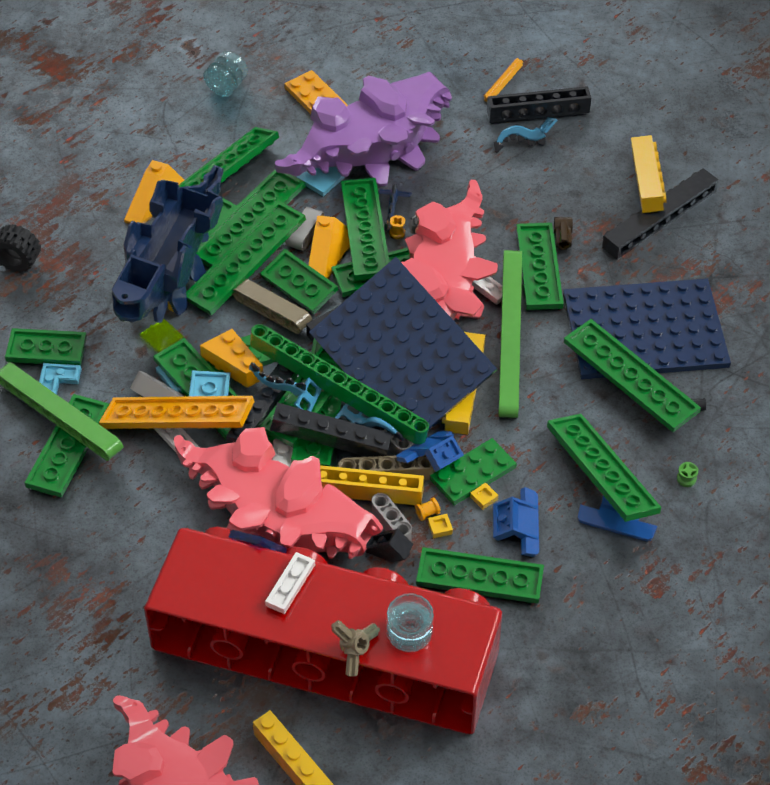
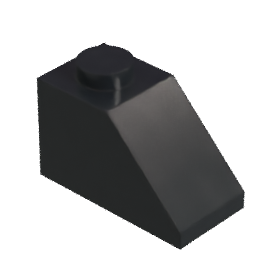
(389, 545)

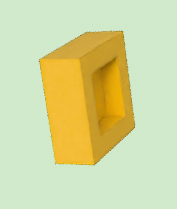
(484, 496)
(440, 526)

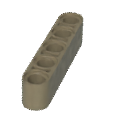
(272, 306)
(418, 466)

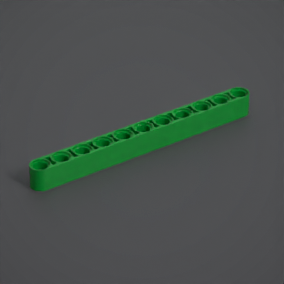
(338, 383)

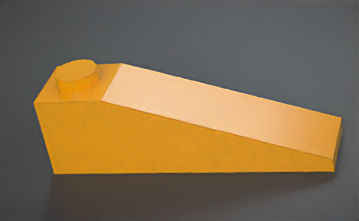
(155, 172)
(328, 244)

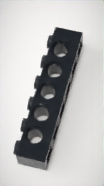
(538, 104)

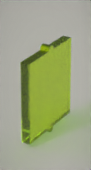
(161, 335)

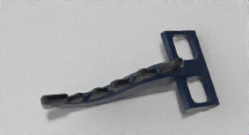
(394, 193)

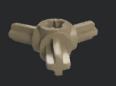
(354, 643)

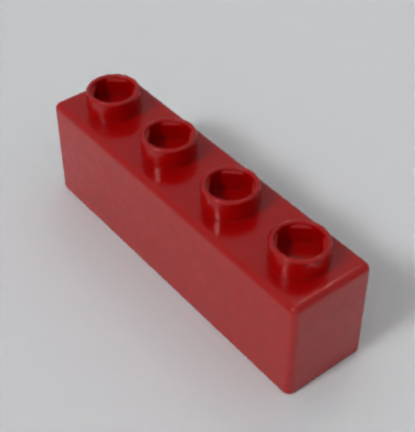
(215, 613)

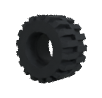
(18, 248)

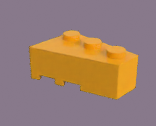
(231, 356)

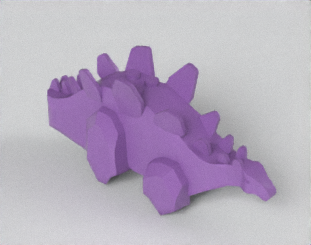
(372, 131)

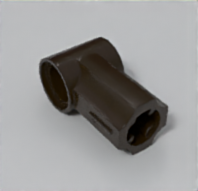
(563, 229)

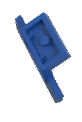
(439, 448)
(519, 519)
(610, 520)

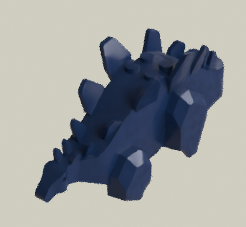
(164, 254)

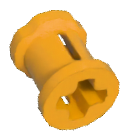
(397, 227)
(427, 509)

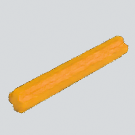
(504, 78)

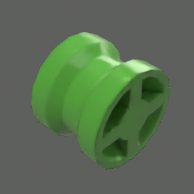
(691, 471)

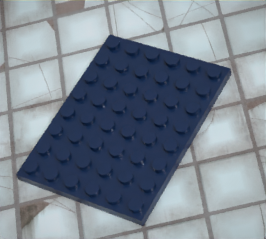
(663, 323)
(403, 345)

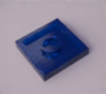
(256, 540)

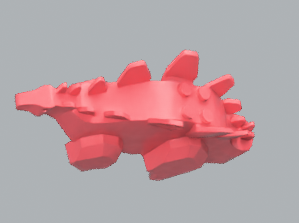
(445, 257)
(278, 499)
(166, 760)

